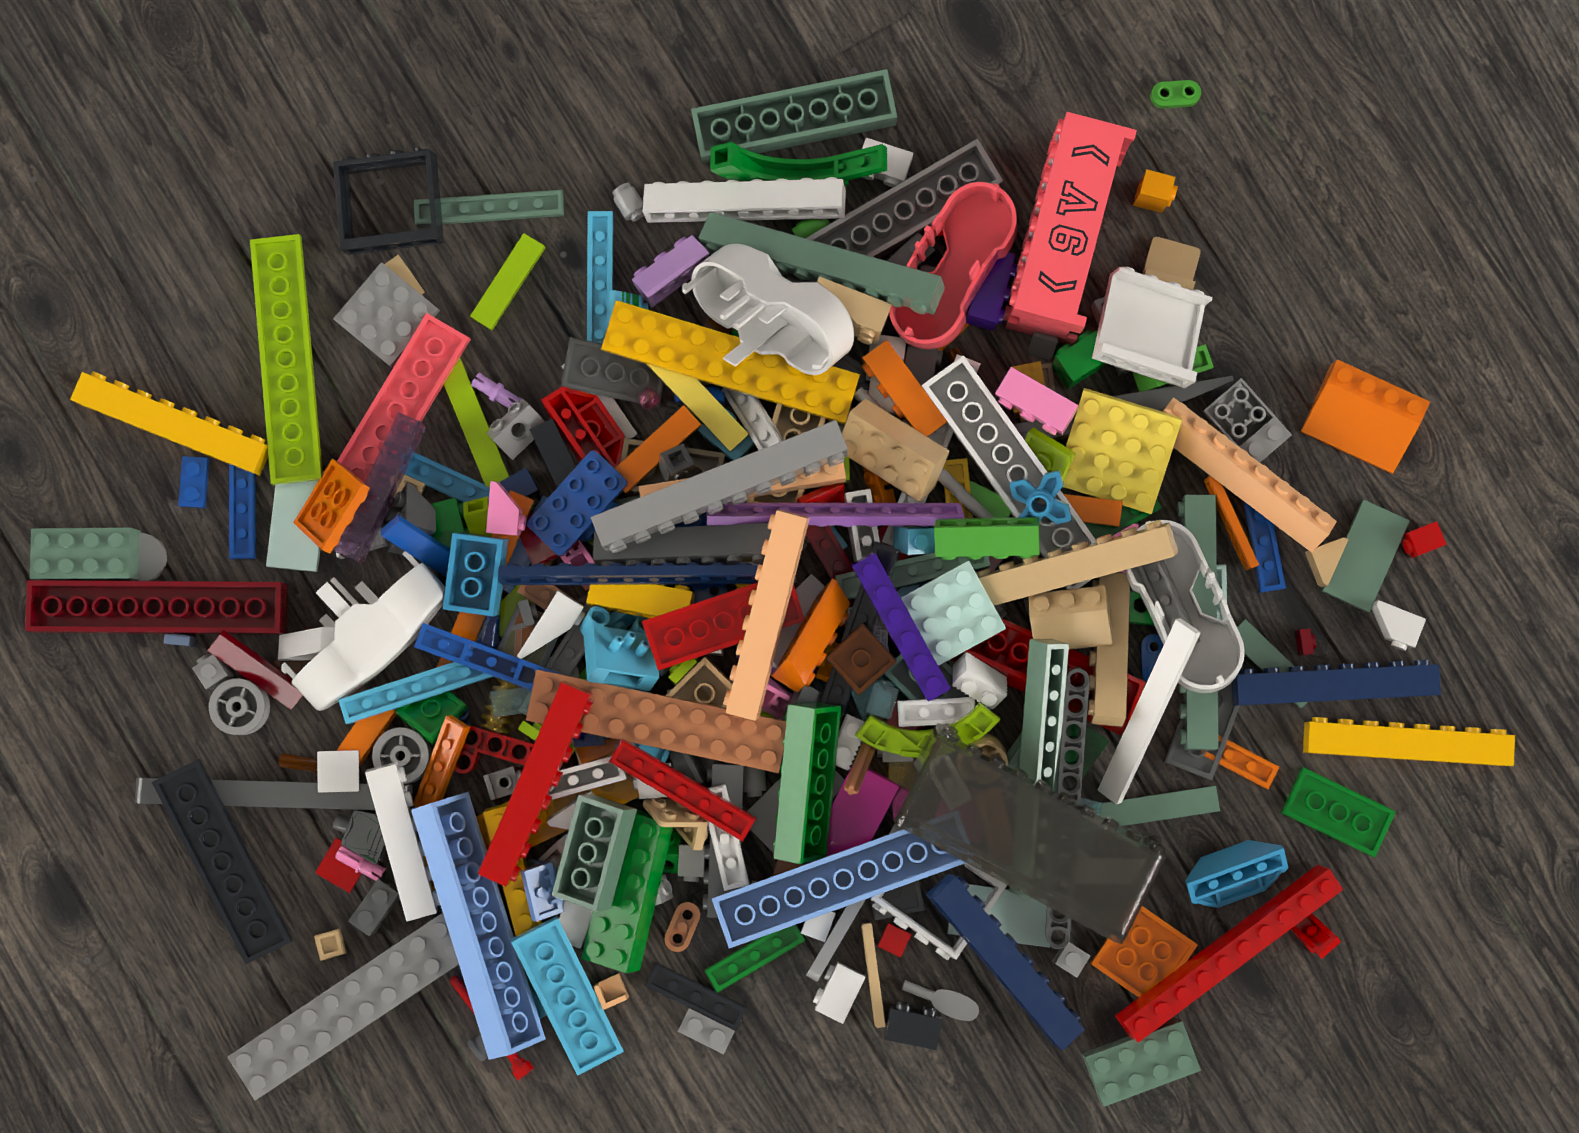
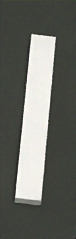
(1149, 710)

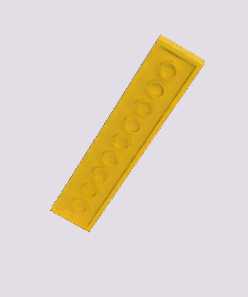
(700, 354)

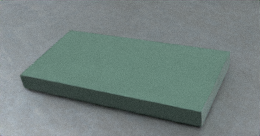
(1367, 555)

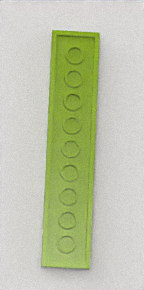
(286, 359)

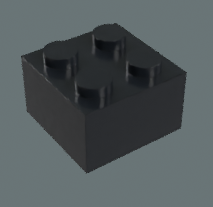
(913, 1025)

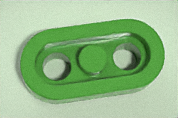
(1176, 94)

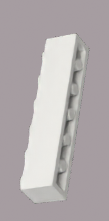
(401, 840)

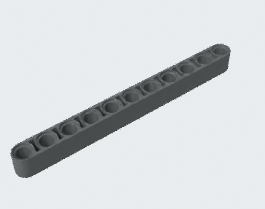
(1075, 769)
(273, 794)

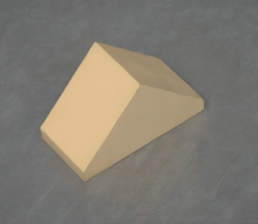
(1325, 560)

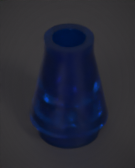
(489, 632)

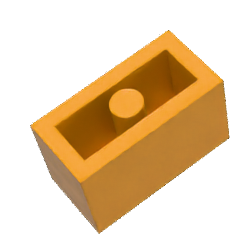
(1155, 191)

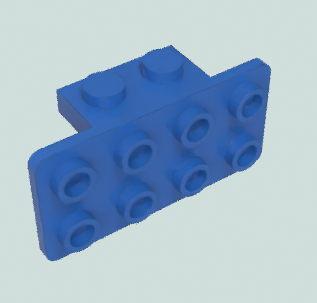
(569, 509)

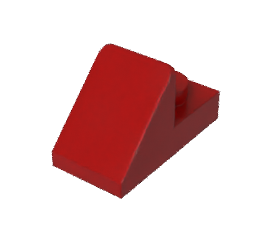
(1315, 936)

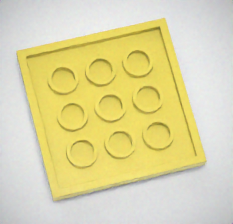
(1120, 450)

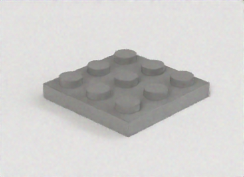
(385, 314)

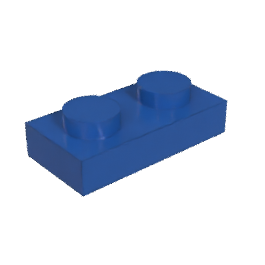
(194, 482)

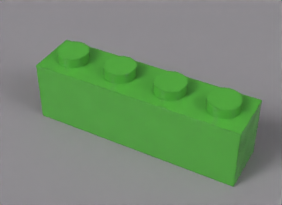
(987, 537)

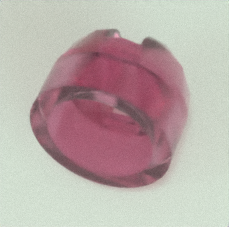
(648, 398)

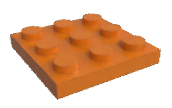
(331, 506)
(1147, 954)

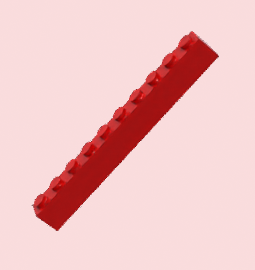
(1228, 952)

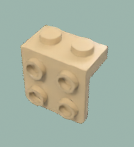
(1172, 262)
(672, 814)

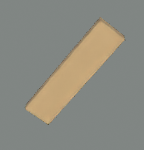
(873, 975)

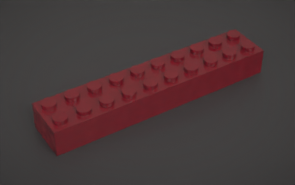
(156, 607)

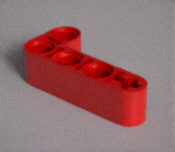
(483, 746)

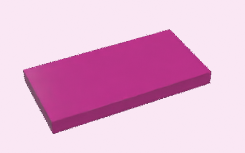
(859, 815)

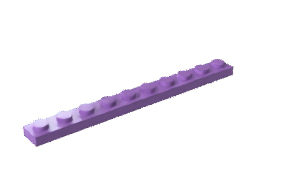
(841, 513)

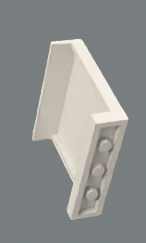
(1150, 326)

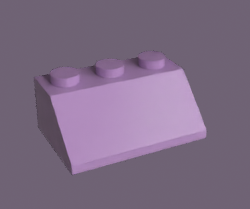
(669, 270)

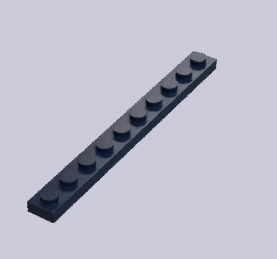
(627, 575)

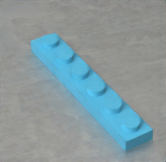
(599, 273)
(408, 691)

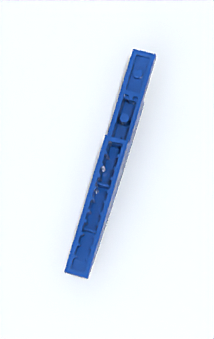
(477, 656)

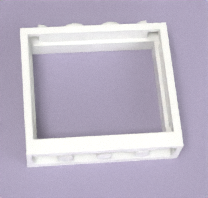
(923, 934)

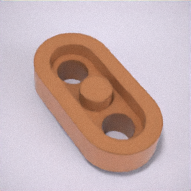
(682, 926)

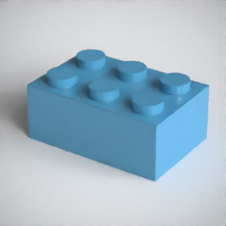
(473, 574)

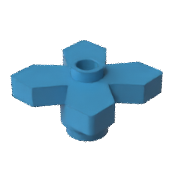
(1049, 486)

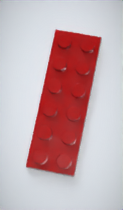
(706, 626)

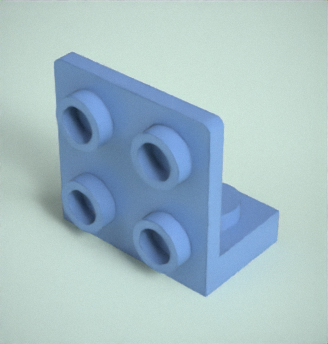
(538, 887)

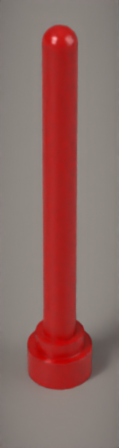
(520, 1066)

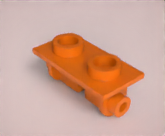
(876, 485)

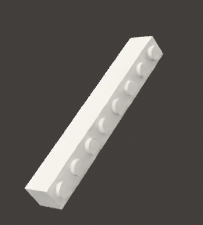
(745, 200)

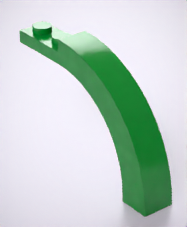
(743, 165)

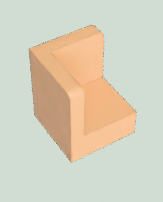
(611, 991)

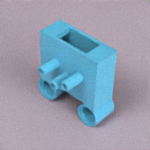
(617, 654)

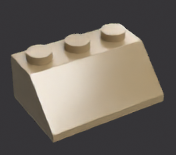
(1072, 616)

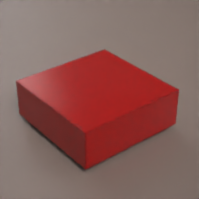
(894, 940)

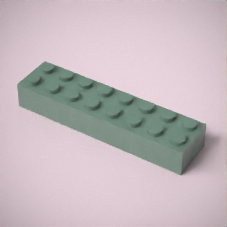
(798, 115)

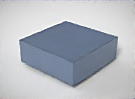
(180, 640)

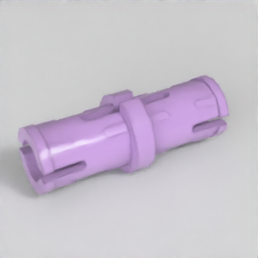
(495, 391)

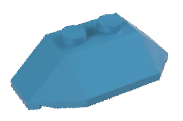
(1235, 873)

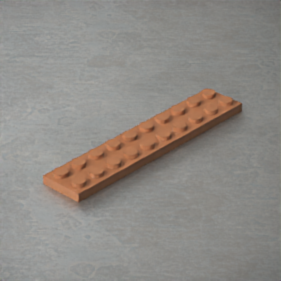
(668, 722)

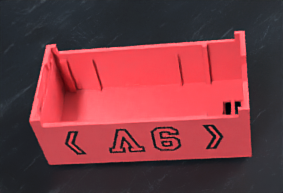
(1065, 226)

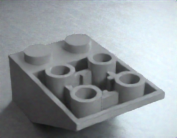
(1247, 421)

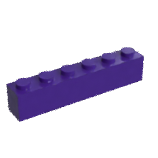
(900, 626)

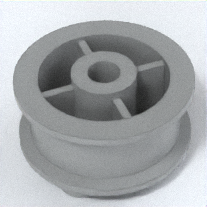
(253, 711)
(415, 747)

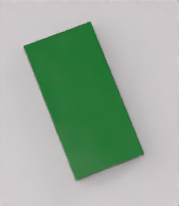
(1338, 812)

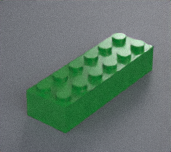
(807, 782)
(620, 934)

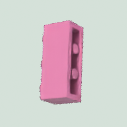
(1036, 402)

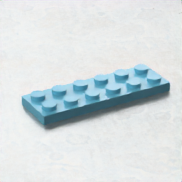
(566, 995)

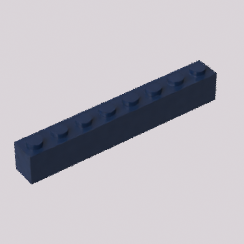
(1337, 684)
(1005, 961)

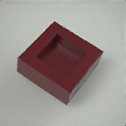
(1305, 642)

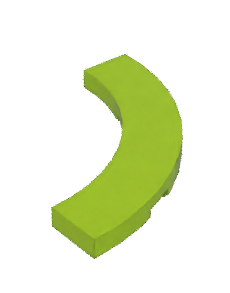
(911, 742)

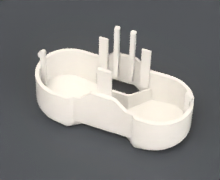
(771, 313)
(367, 634)
(1221, 649)

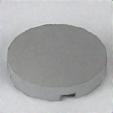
(151, 557)

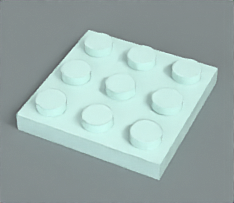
(953, 613)

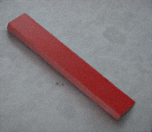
(682, 789)

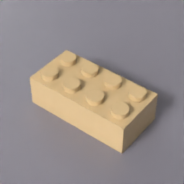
(893, 450)

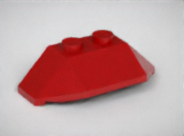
(585, 424)

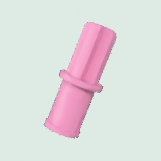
(359, 863)

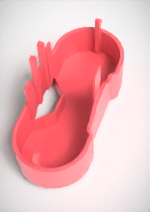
(978, 231)

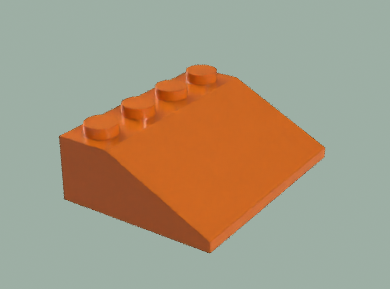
(1364, 416)

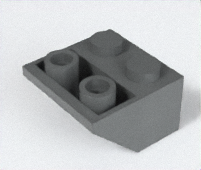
(413, 508)

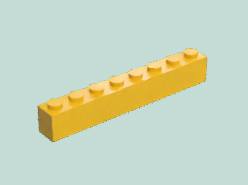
(170, 423)
(1409, 743)

